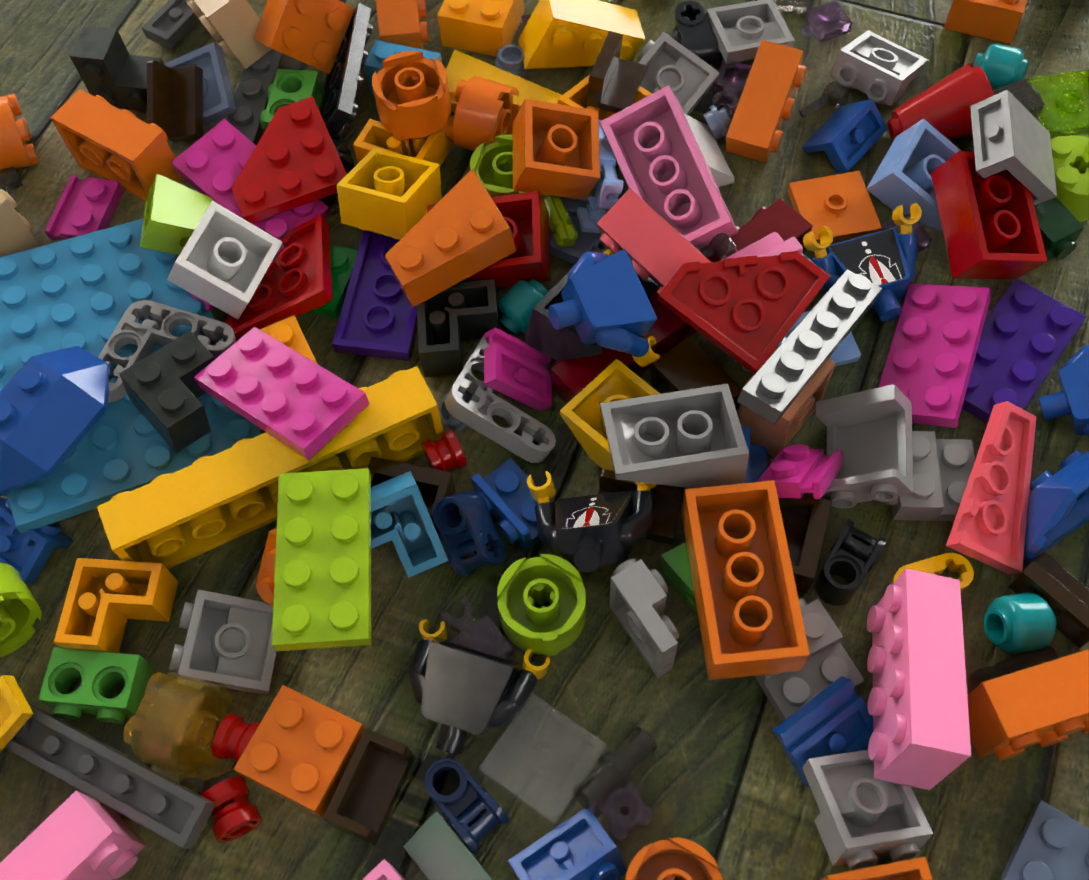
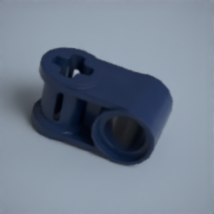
(468, 533)
(466, 804)

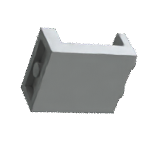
(1015, 141)
(875, 445)

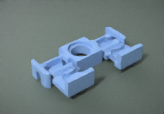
(607, 188)

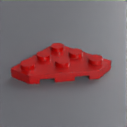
(289, 164)
(294, 280)
(744, 301)

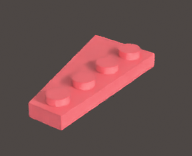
(996, 497)

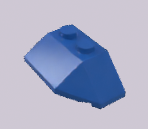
(48, 413)
(1057, 505)

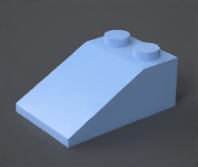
(907, 170)

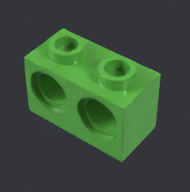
(291, 87)
(99, 676)

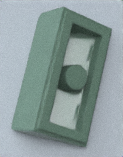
(442, 853)

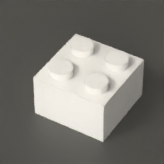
(224, 260)

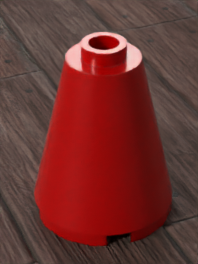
(945, 104)

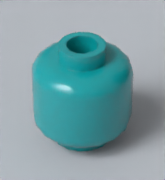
(1002, 64)
(518, 305)
(1020, 623)

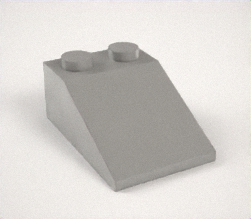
(677, 438)

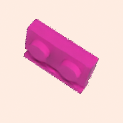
(84, 207)
(517, 370)
(803, 471)

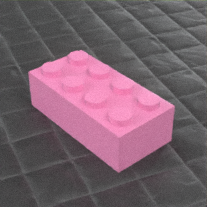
(668, 167)
(918, 681)
(75, 843)

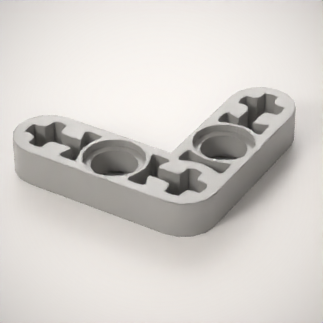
(148, 334)
(484, 404)

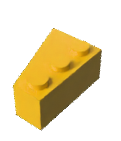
(574, 32)

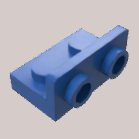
(510, 503)
(28, 550)
(571, 852)

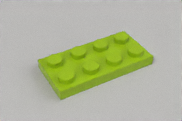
(323, 560)

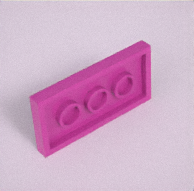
(214, 166)
(936, 349)
(282, 392)

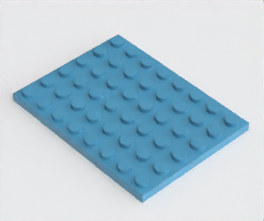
(76, 297)

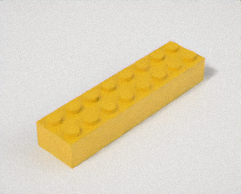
(238, 487)

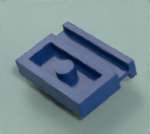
(826, 725)

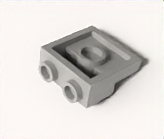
(744, 25)
(676, 66)
(877, 68)
(939, 478)
(639, 605)
(226, 642)
(824, 665)
(862, 814)

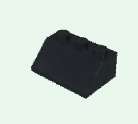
(565, 342)

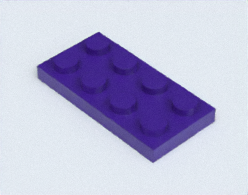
(375, 311)
(1018, 348)

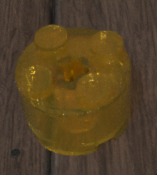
(177, 723)

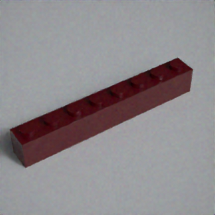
(669, 330)

